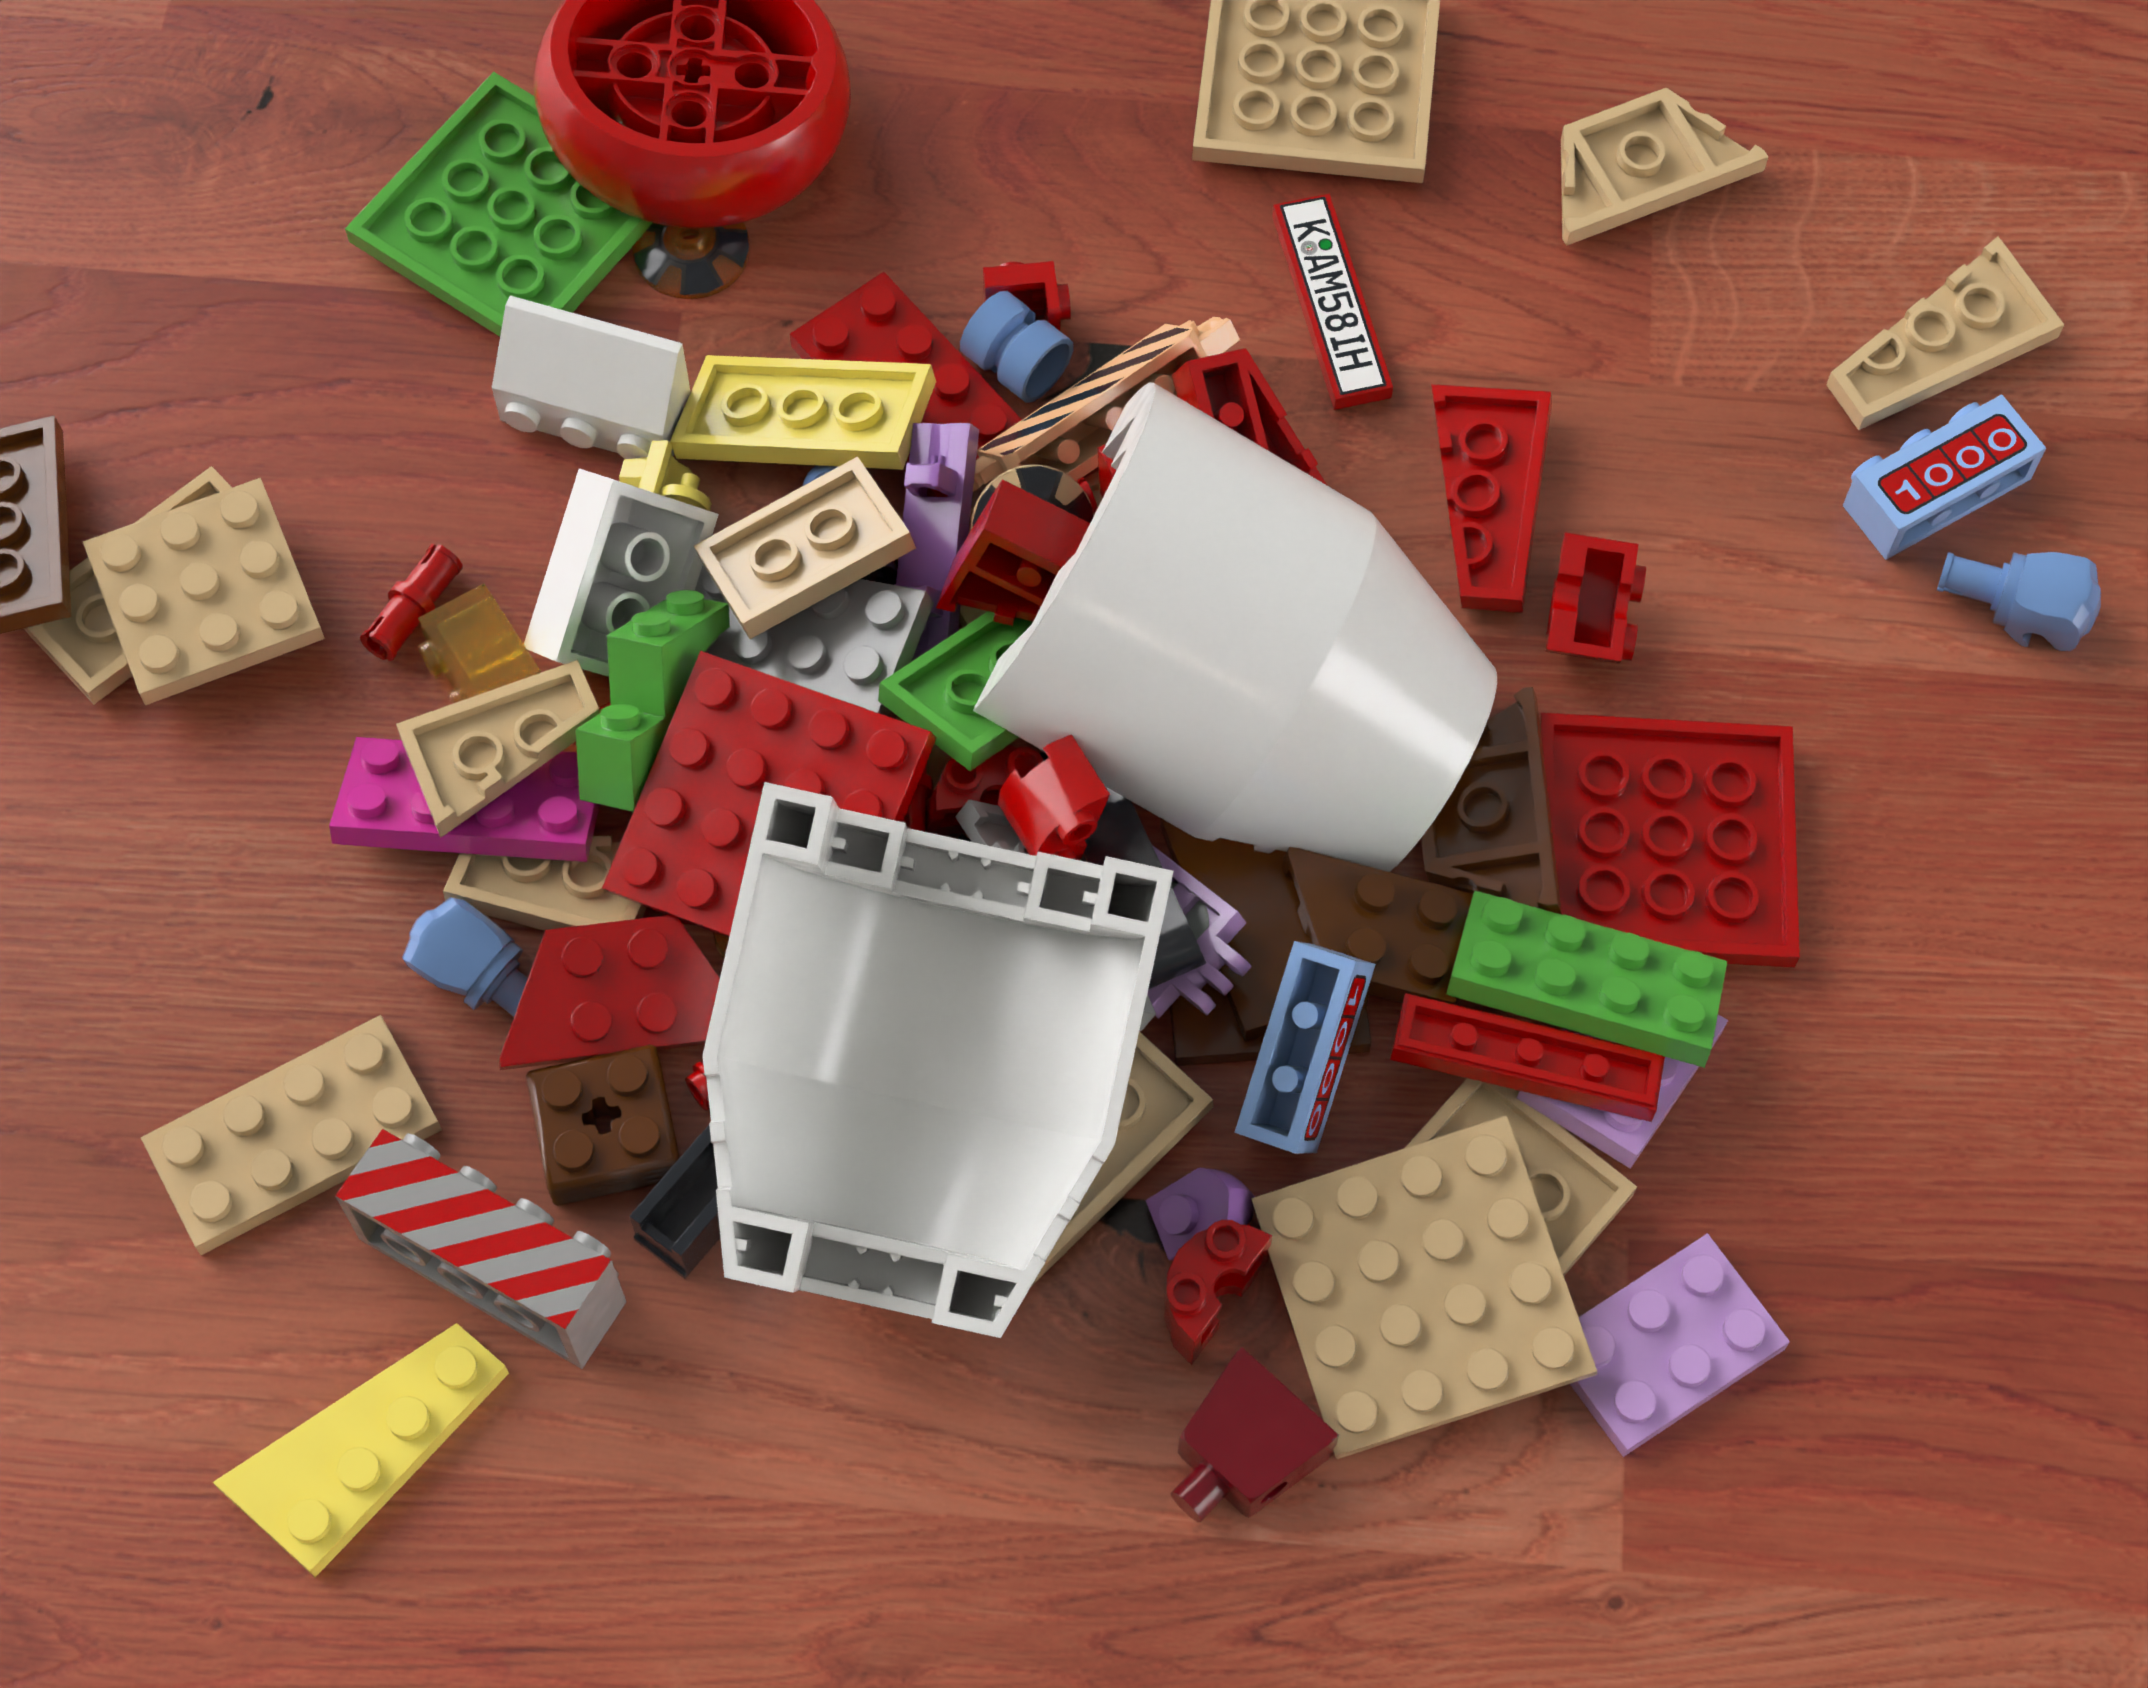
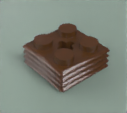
(565, 1111)

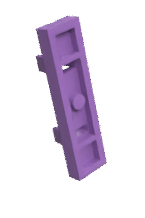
(944, 461)

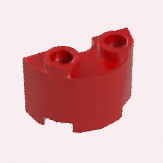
(1593, 599)
(980, 784)
(1055, 802)
(1206, 1267)

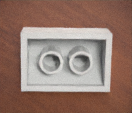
(587, 379)
(612, 560)

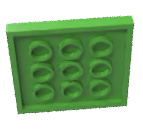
(494, 214)

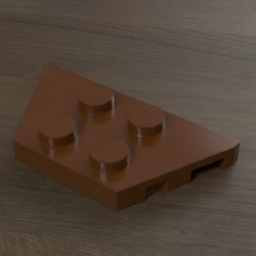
(1498, 818)
(1383, 919)

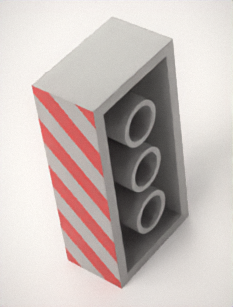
(483, 1246)

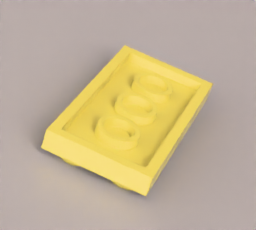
(803, 411)

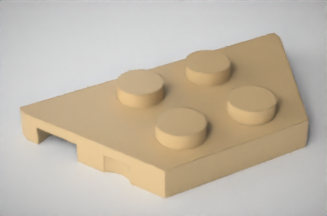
(1643, 162)

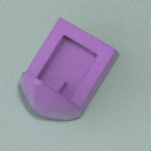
(1196, 1204)

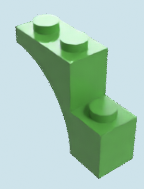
(647, 677)

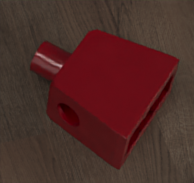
(1248, 1442)

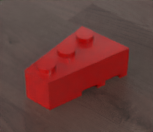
(1239, 396)
(1012, 555)

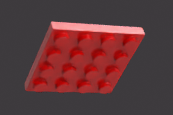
(707, 782)
(1677, 831)

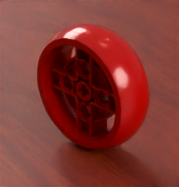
(692, 104)

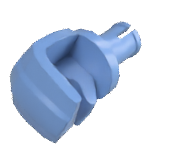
(2033, 594)
(466, 955)

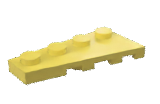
(352, 1457)

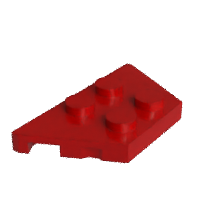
(611, 992)

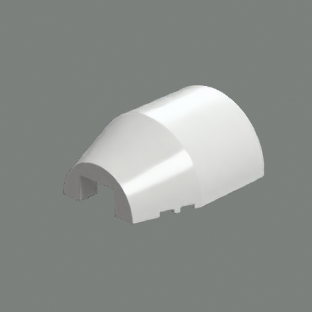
(1247, 651)
(918, 1057)

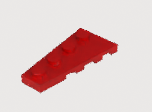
(1492, 480)

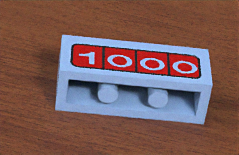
(1942, 475)
(1304, 1048)

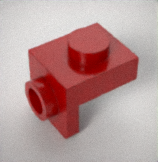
(1033, 285)

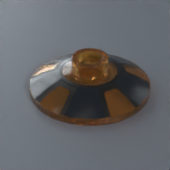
(695, 265)

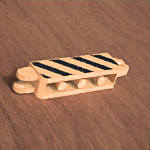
(1083, 417)

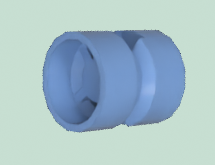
(1016, 346)

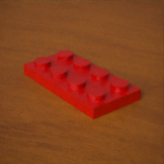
(886, 326)

